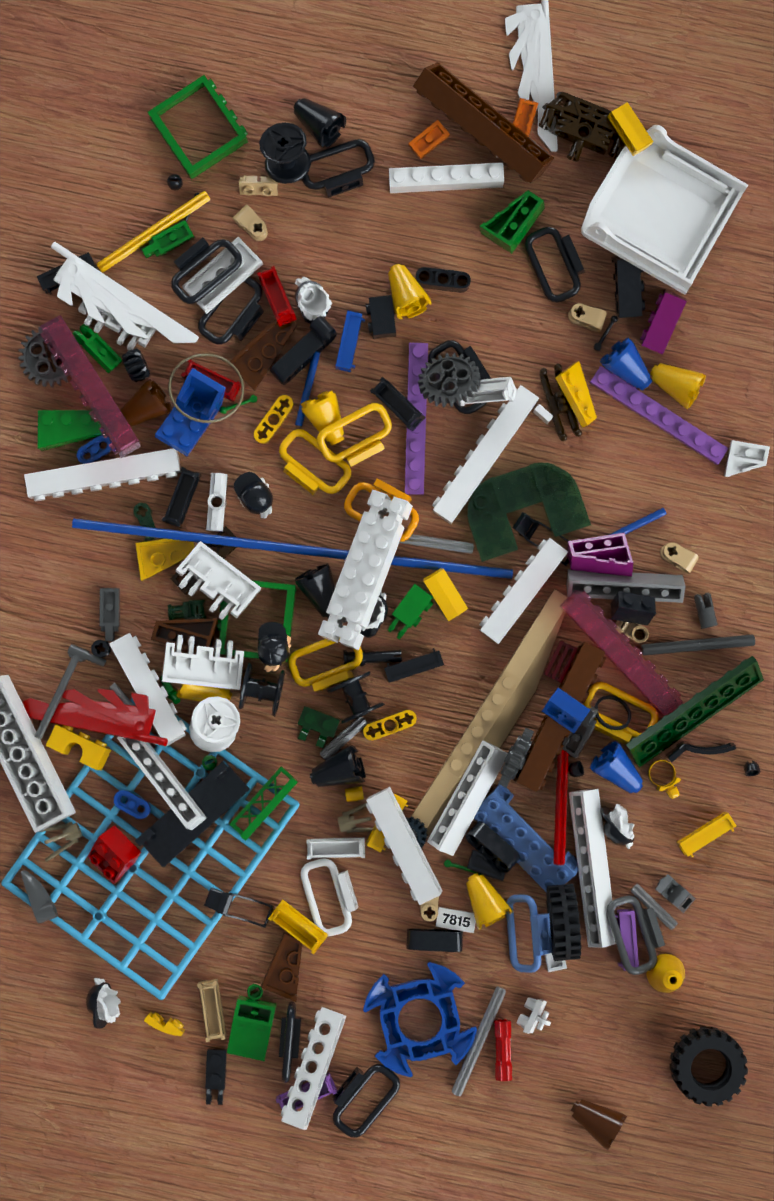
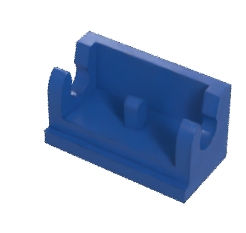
(566, 710)

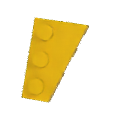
(577, 394)
(160, 554)

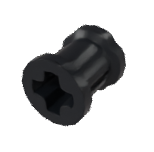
(95, 651)

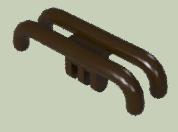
(559, 404)

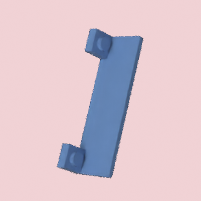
(534, 852)

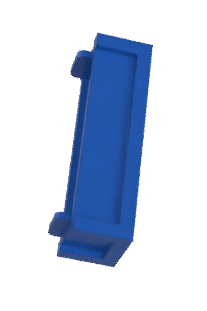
(349, 341)

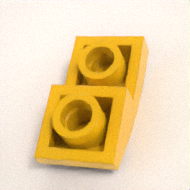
(172, 1027)

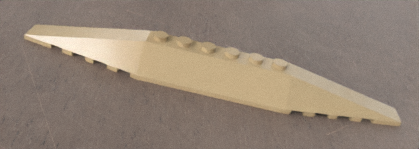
(499, 709)

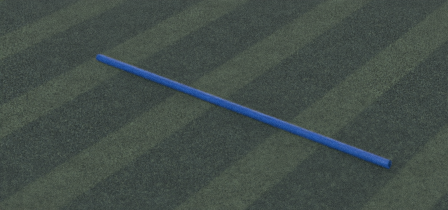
(282, 547)

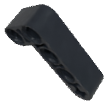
(302, 353)

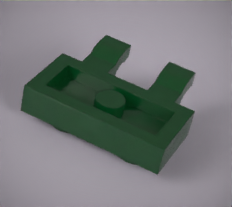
(318, 722)

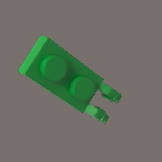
(97, 348)

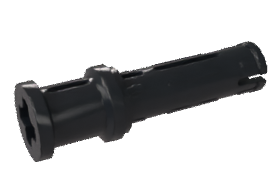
(373, 657)

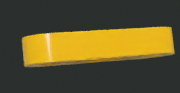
(286, 411)
(401, 715)

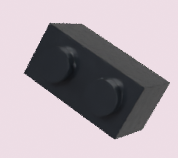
(382, 317)
(633, 608)

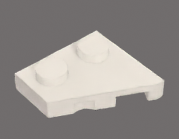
(744, 457)

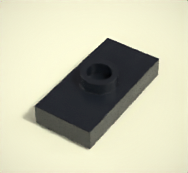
(482, 865)

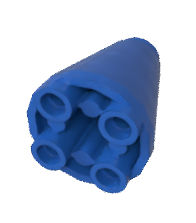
(627, 364)

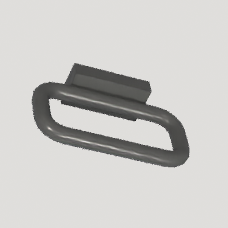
(649, 928)

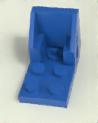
(198, 398)

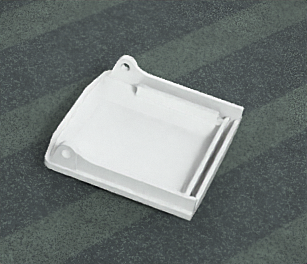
(662, 209)

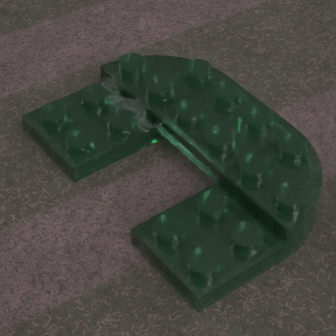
(518, 490)

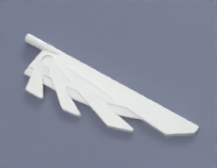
(536, 57)
(108, 295)

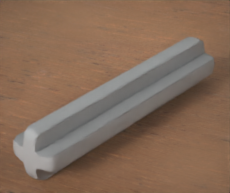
(343, 738)
(649, 902)

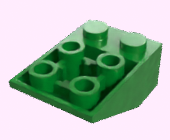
(251, 1028)

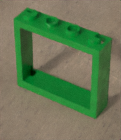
(216, 156)
(288, 617)

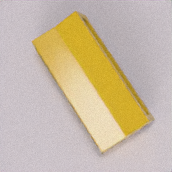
(630, 129)
(445, 594)

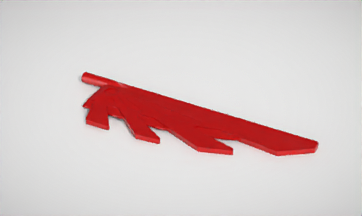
(102, 717)

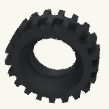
(564, 922)

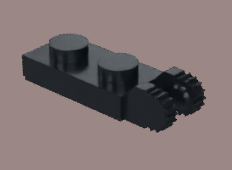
(215, 1074)

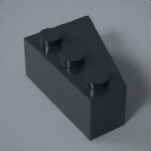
(628, 289)

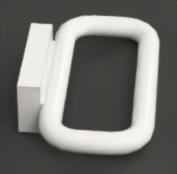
(343, 889)

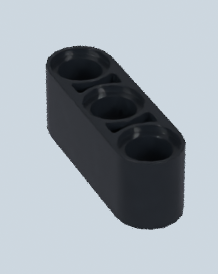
(451, 275)
(492, 847)
(434, 940)

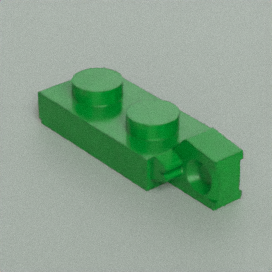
(168, 240)

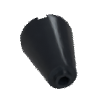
(320, 121)
(317, 587)
(340, 769)

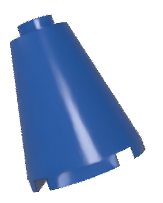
(617, 768)

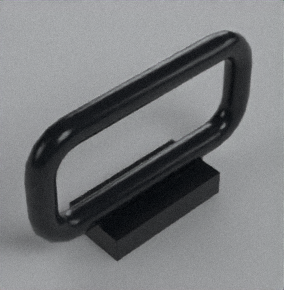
(345, 181)
(196, 255)
(569, 257)
(243, 322)
(468, 352)
(289, 1040)
(352, 1087)

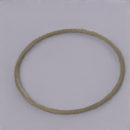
(199, 420)

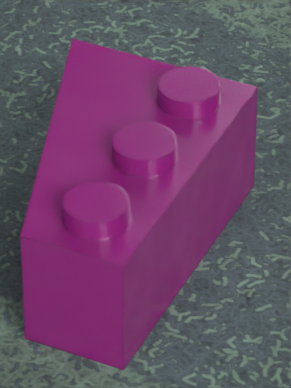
(663, 321)
(601, 555)

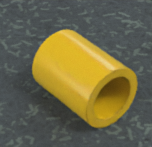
(354, 794)

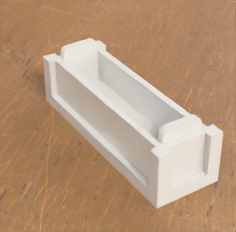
(492, 391)
(336, 847)

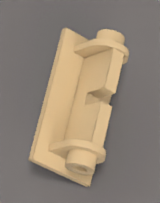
(250, 186)

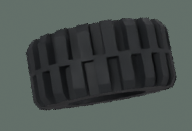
(722, 1088)

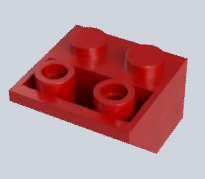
(113, 854)

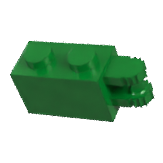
(410, 609)

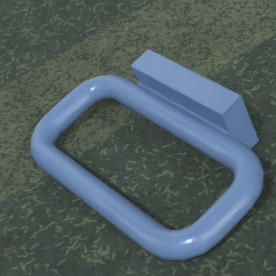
(540, 934)

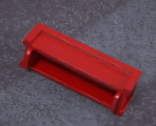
(276, 296)
(232, 387)

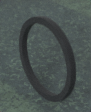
(621, 702)

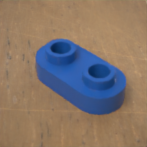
(93, 447)
(132, 804)

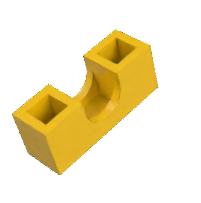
(94, 753)

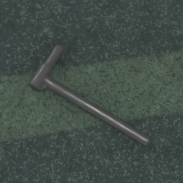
(76, 654)

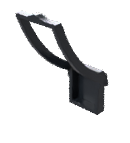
(524, 523)
(683, 746)
(222, 901)

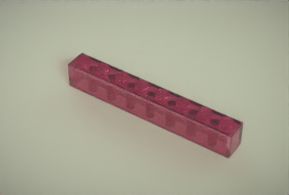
(90, 386)
(621, 653)

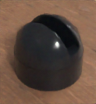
(174, 185)
(576, 769)
(751, 769)

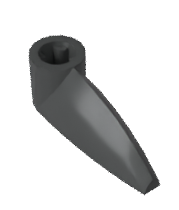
(40, 901)

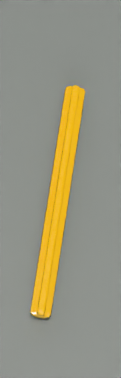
(155, 229)

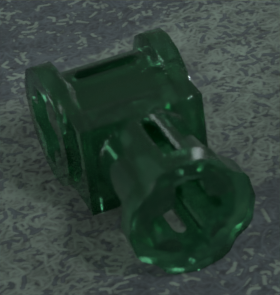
(146, 521)
(188, 609)

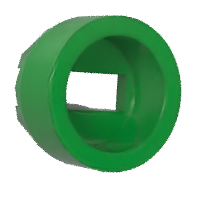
(209, 767)
(256, 995)

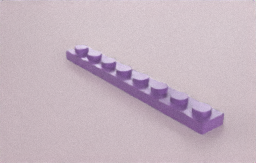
(659, 415)
(416, 439)

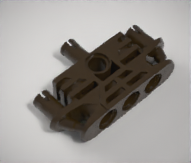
(592, 121)

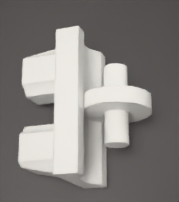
(529, 1023)

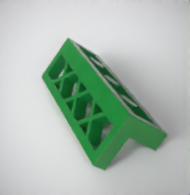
(269, 808)

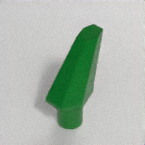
(172, 692)

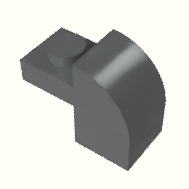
(675, 893)

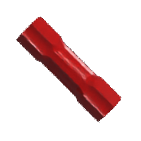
(503, 1064)

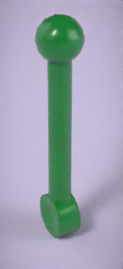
(253, 399)
(448, 863)

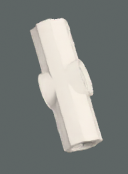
(218, 489)

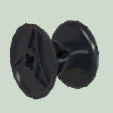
(285, 152)
(353, 689)
(271, 692)

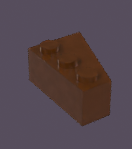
(201, 629)

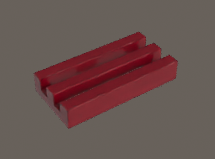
(567, 646)

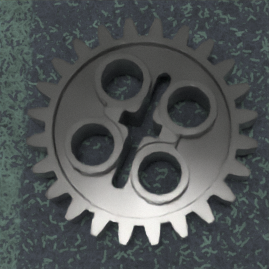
(34, 362)
(449, 380)
(516, 757)

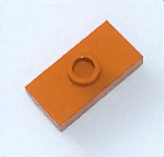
(525, 115)

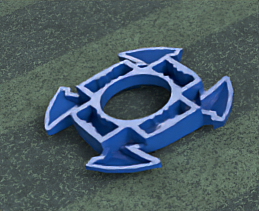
(392, 1001)

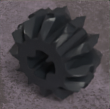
(135, 365)

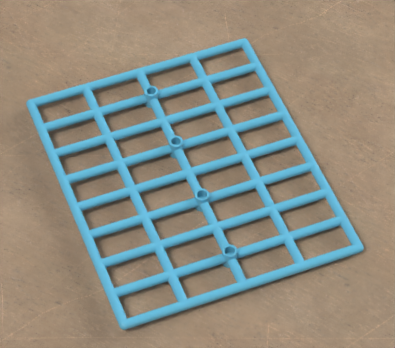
(172, 895)

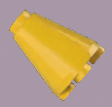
(323, 413)

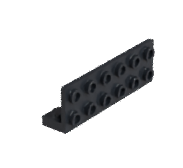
(212, 795)

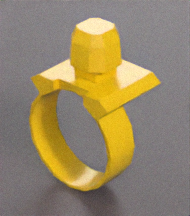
(672, 791)

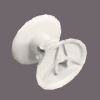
(214, 724)

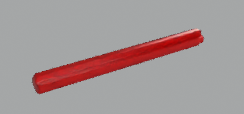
(561, 808)

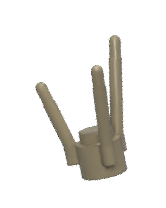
(347, 822)
(71, 833)

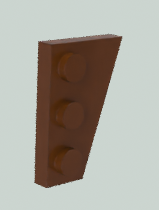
(283, 971)

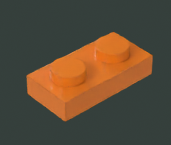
(429, 139)

